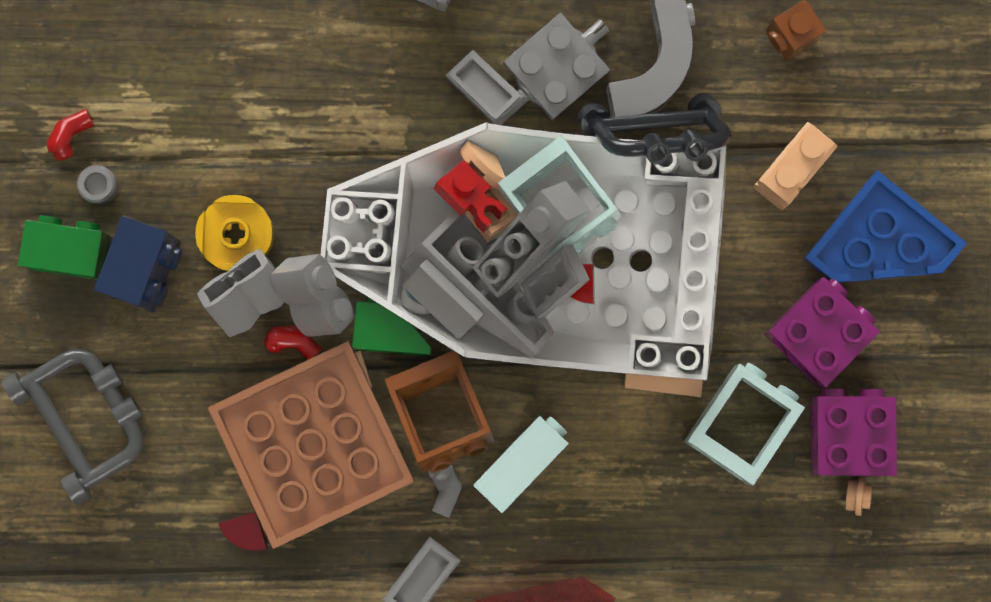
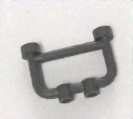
(125, 412)

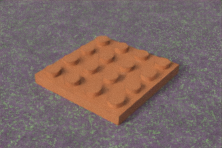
(311, 444)

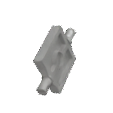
(557, 65)

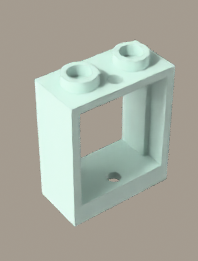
(544, 164)
(722, 456)
(522, 462)

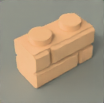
(795, 166)

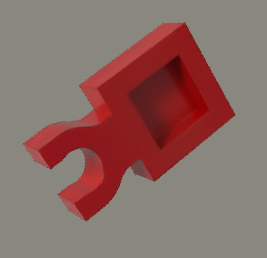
(468, 192)

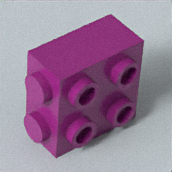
(822, 332)
(853, 433)

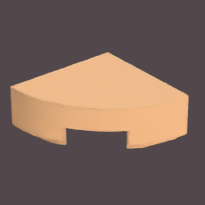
(485, 161)

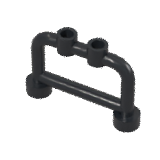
(701, 111)

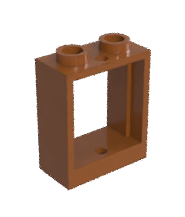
(423, 379)

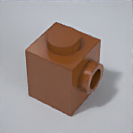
(795, 30)

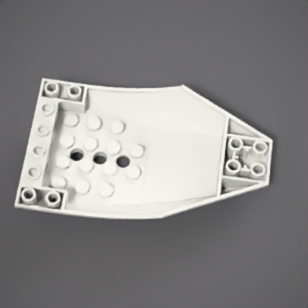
(640, 320)

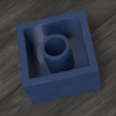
(139, 264)

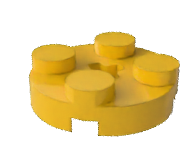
(220, 218)

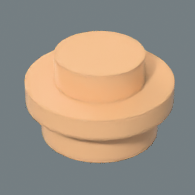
(858, 496)

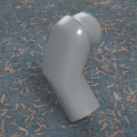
(449, 488)

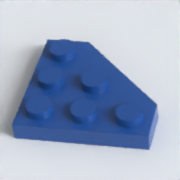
(883, 238)

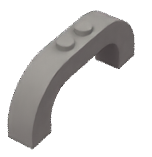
(658, 86)

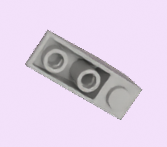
(531, 236)

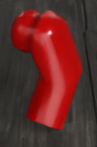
(65, 130)
(291, 337)

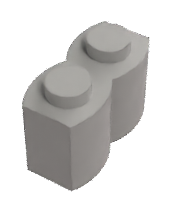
(241, 294)
(313, 295)

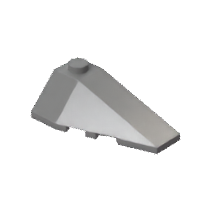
(454, 251)

